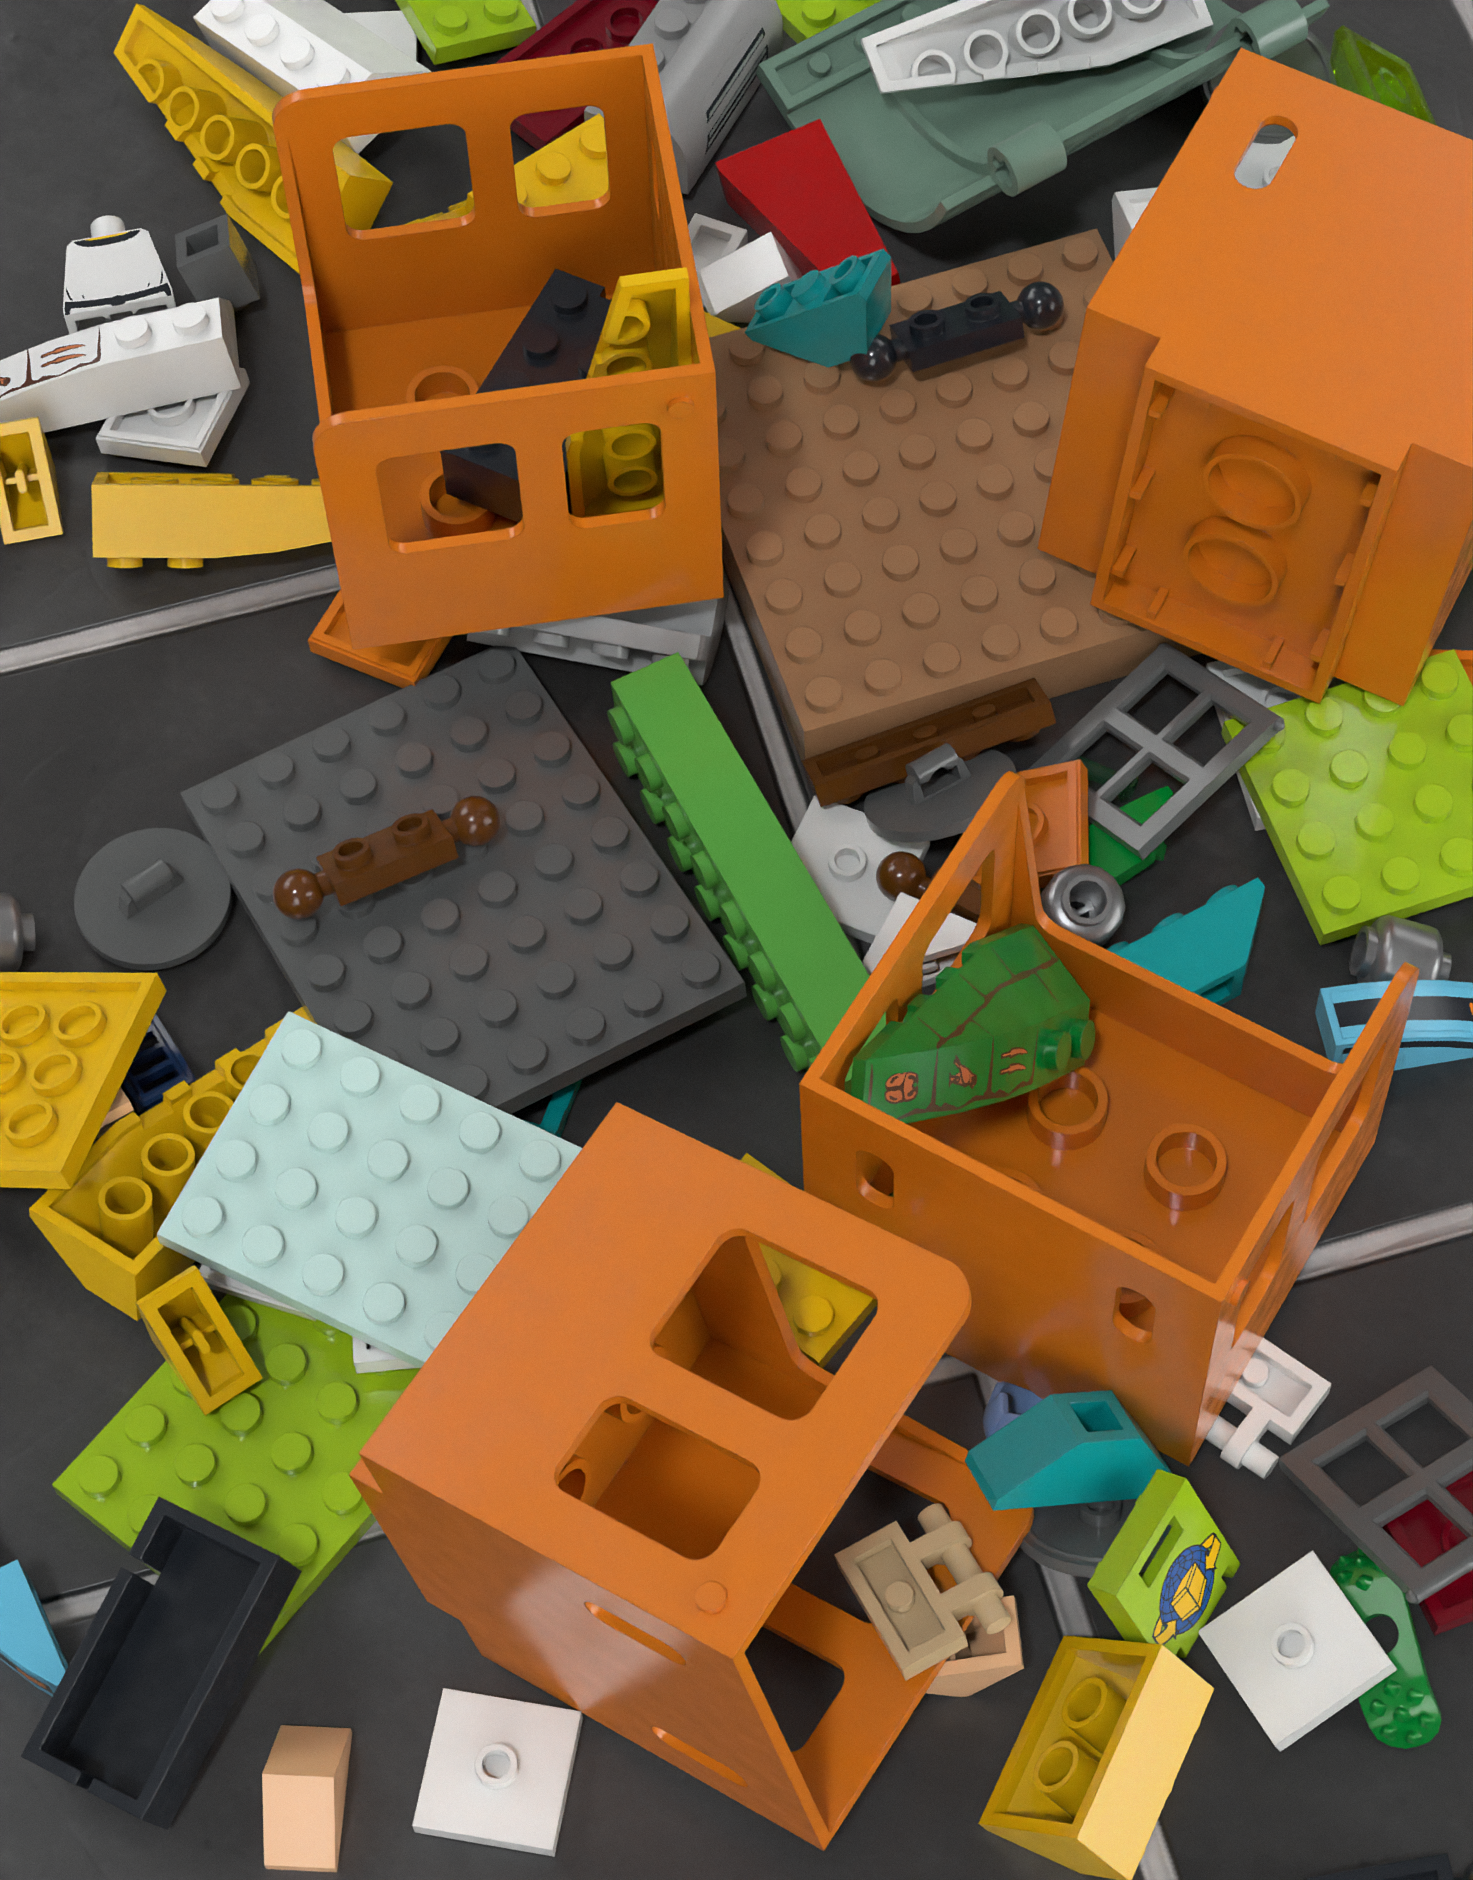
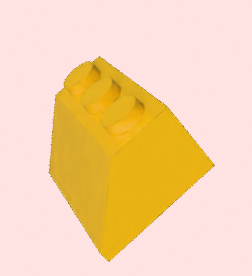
(1098, 1755)

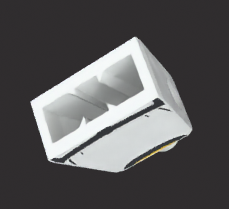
(113, 276)

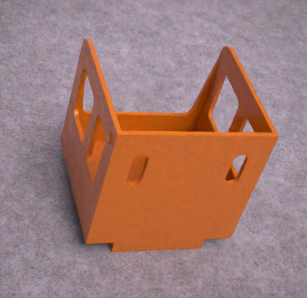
(421, 314)
(1283, 394)
(1129, 1211)
(642, 1458)

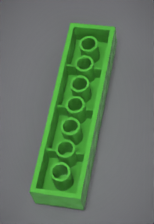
(738, 855)

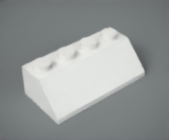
(301, 46)

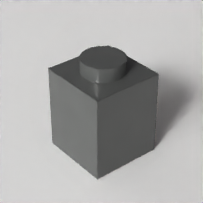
(217, 263)

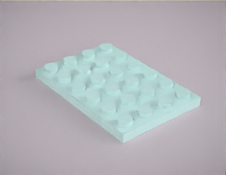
(362, 1190)

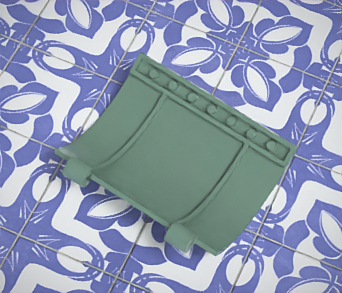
(953, 146)

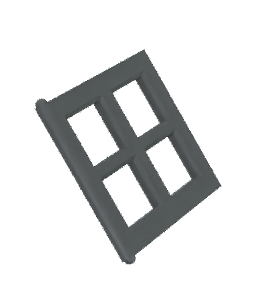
(1151, 747)
(1365, 1522)

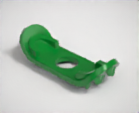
(1402, 1705)

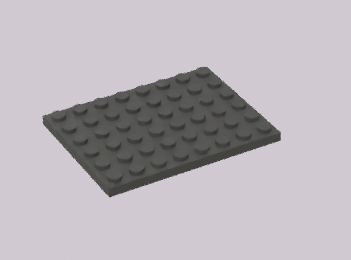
(520, 953)

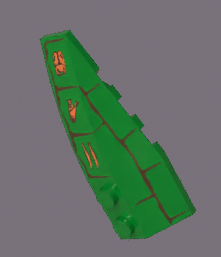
(984, 1035)

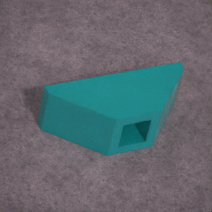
(826, 312)
(1206, 947)
(1065, 1454)

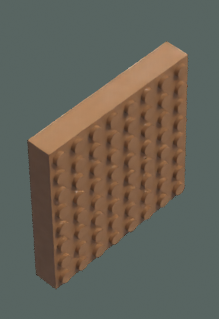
(902, 517)

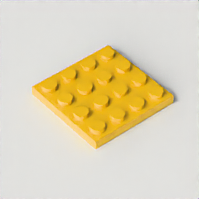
(62, 1065)

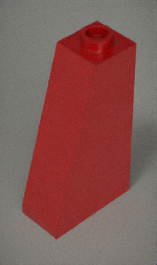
(803, 197)

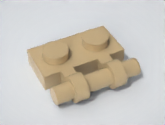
(904, 1602)

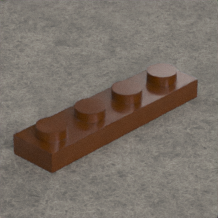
(969, 728)

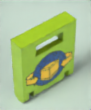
(1181, 1580)

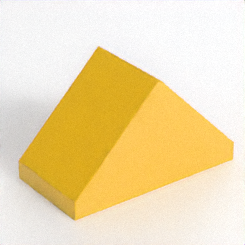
(27, 483)
(198, 1340)

